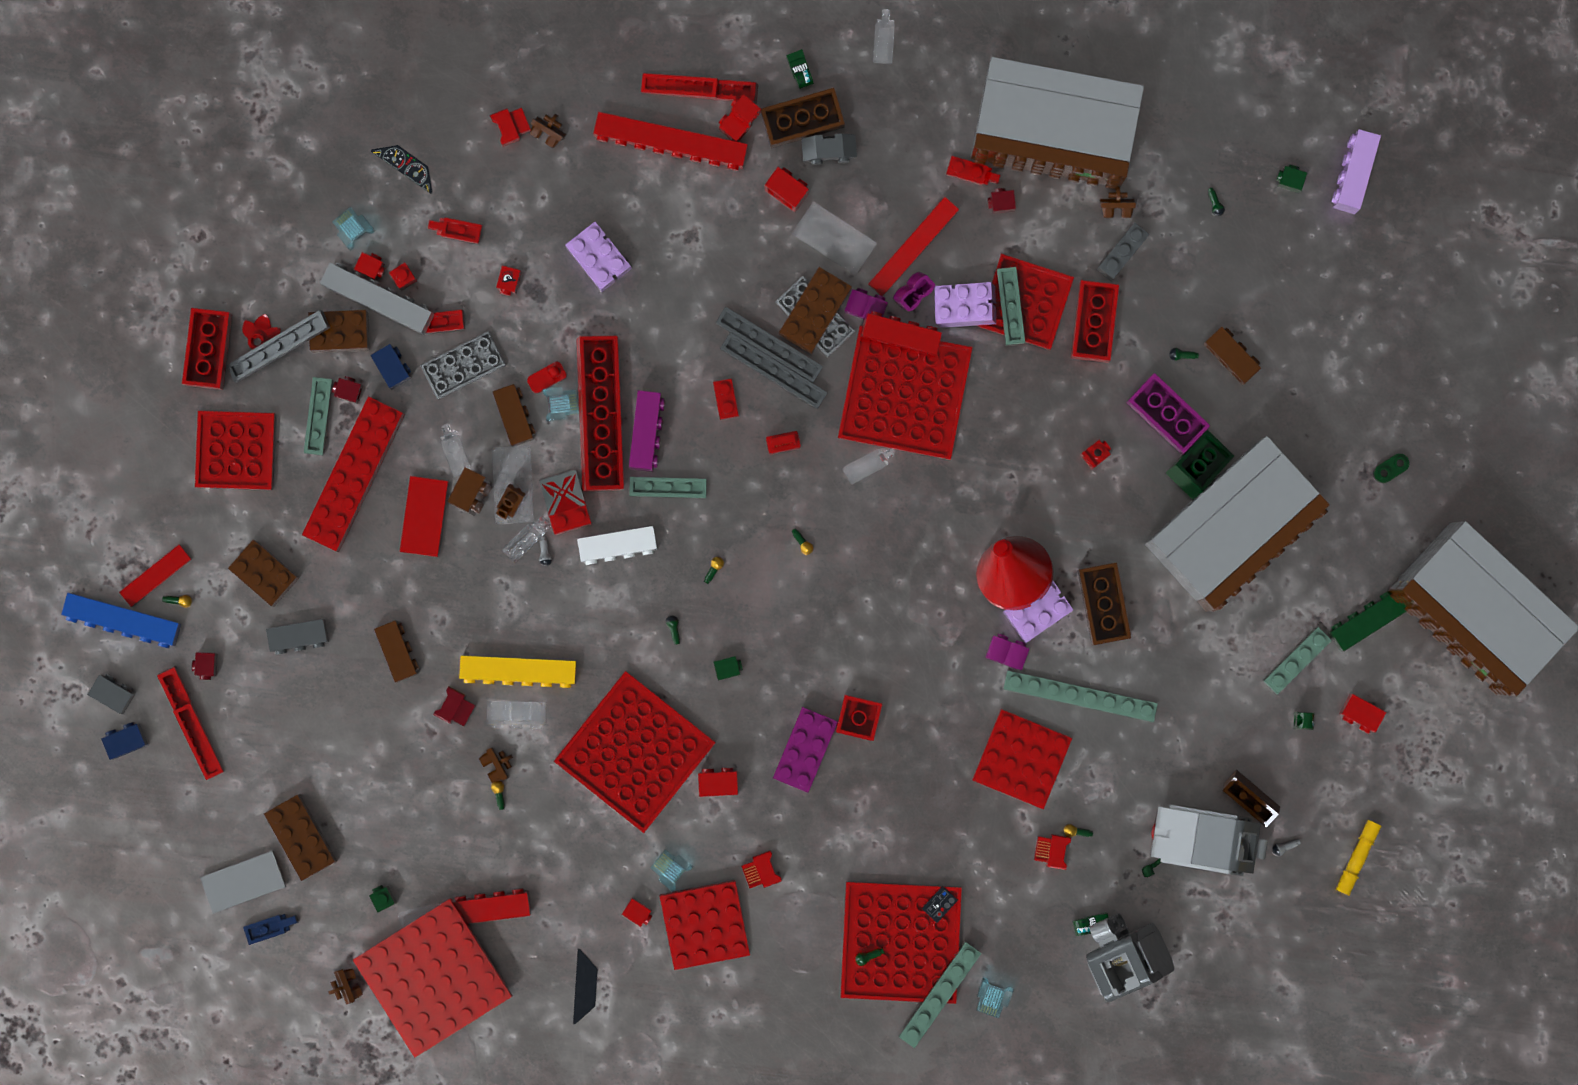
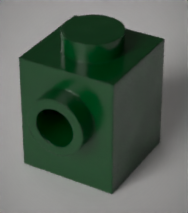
(1291, 178)
(382, 898)

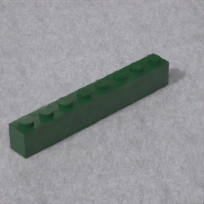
(1366, 622)

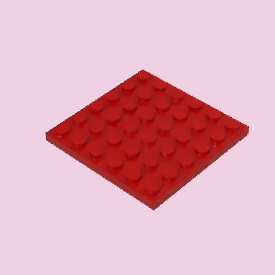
(905, 397)
(634, 752)
(912, 942)
(432, 977)

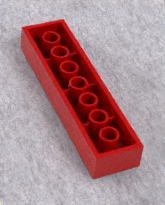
(600, 413)
(353, 474)

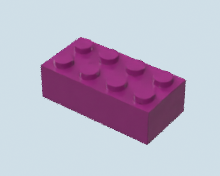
(1168, 414)
(645, 431)
(805, 750)

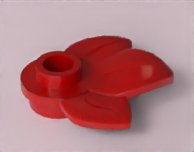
(259, 329)

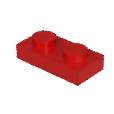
(447, 321)
(725, 399)

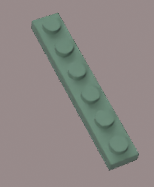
(940, 995)

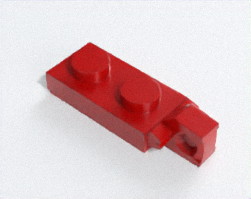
(971, 171)
(457, 229)

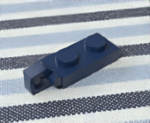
(268, 928)

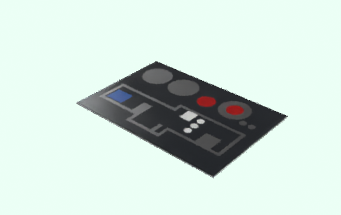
(939, 904)

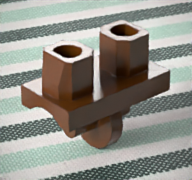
(540, 126)
(1125, 204)
(510, 502)
(491, 757)
(342, 979)

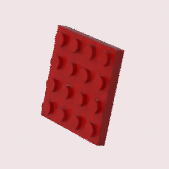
(1041, 299)
(235, 450)
(1022, 759)
(704, 925)

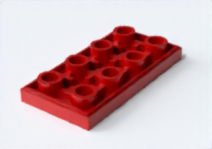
(424, 516)

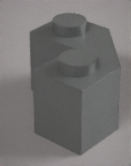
(837, 147)

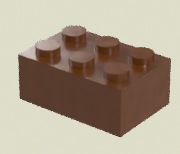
(347, 332)
(263, 573)

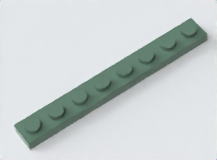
(1080, 696)

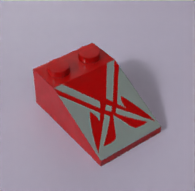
(565, 502)

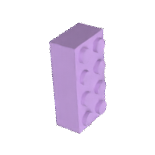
(1356, 171)

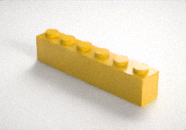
(518, 670)

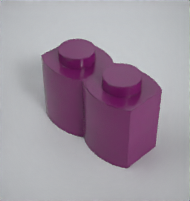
(911, 294)
(861, 304)
(1007, 652)

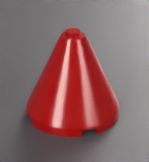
(1014, 573)

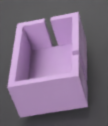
(598, 256)
(965, 305)
(1040, 615)

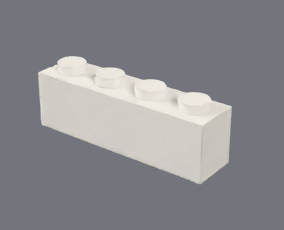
(617, 544)

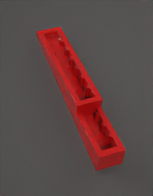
(698, 87)
(913, 246)
(190, 722)

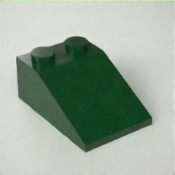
(1200, 464)

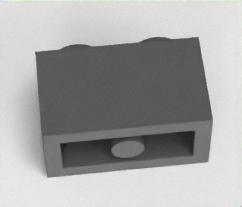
(111, 693)

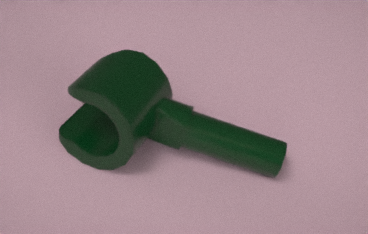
(1148, 870)

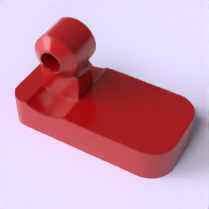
(546, 377)

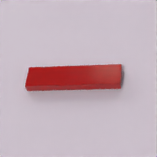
(155, 575)

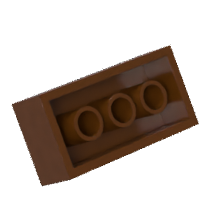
(802, 118)
(815, 310)
(470, 492)
(1104, 604)
(300, 837)

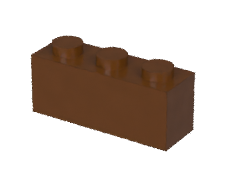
(1232, 355)
(514, 414)
(397, 651)
(1251, 798)

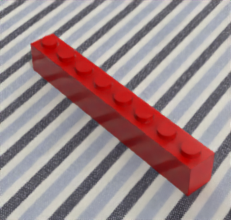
(670, 140)

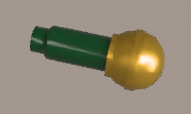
(806, 547)
(716, 564)
(184, 600)
(497, 788)
(1070, 831)

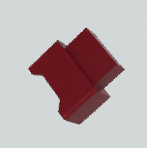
(455, 708)

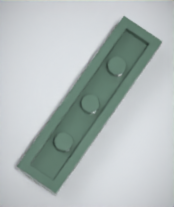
(1010, 306)
(318, 416)
(667, 487)
(1297, 660)

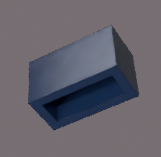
(391, 367)
(124, 741)

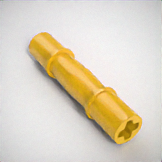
(1358, 857)

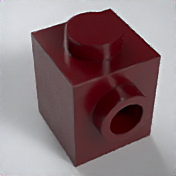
(1001, 201)
(347, 389)
(205, 665)

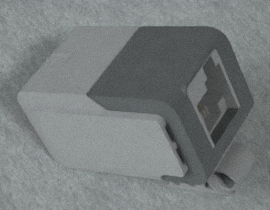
(1207, 840)
(1126, 958)

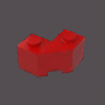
(740, 119)

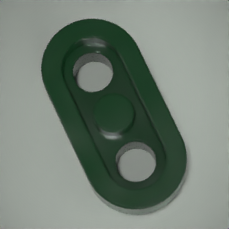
(1391, 468)

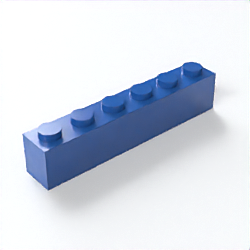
(121, 619)

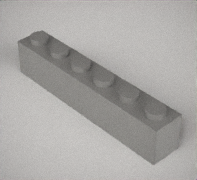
(376, 298)

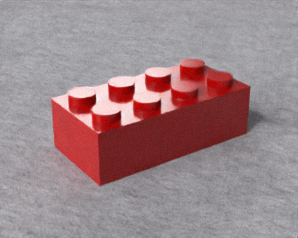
(1094, 321)
(207, 349)

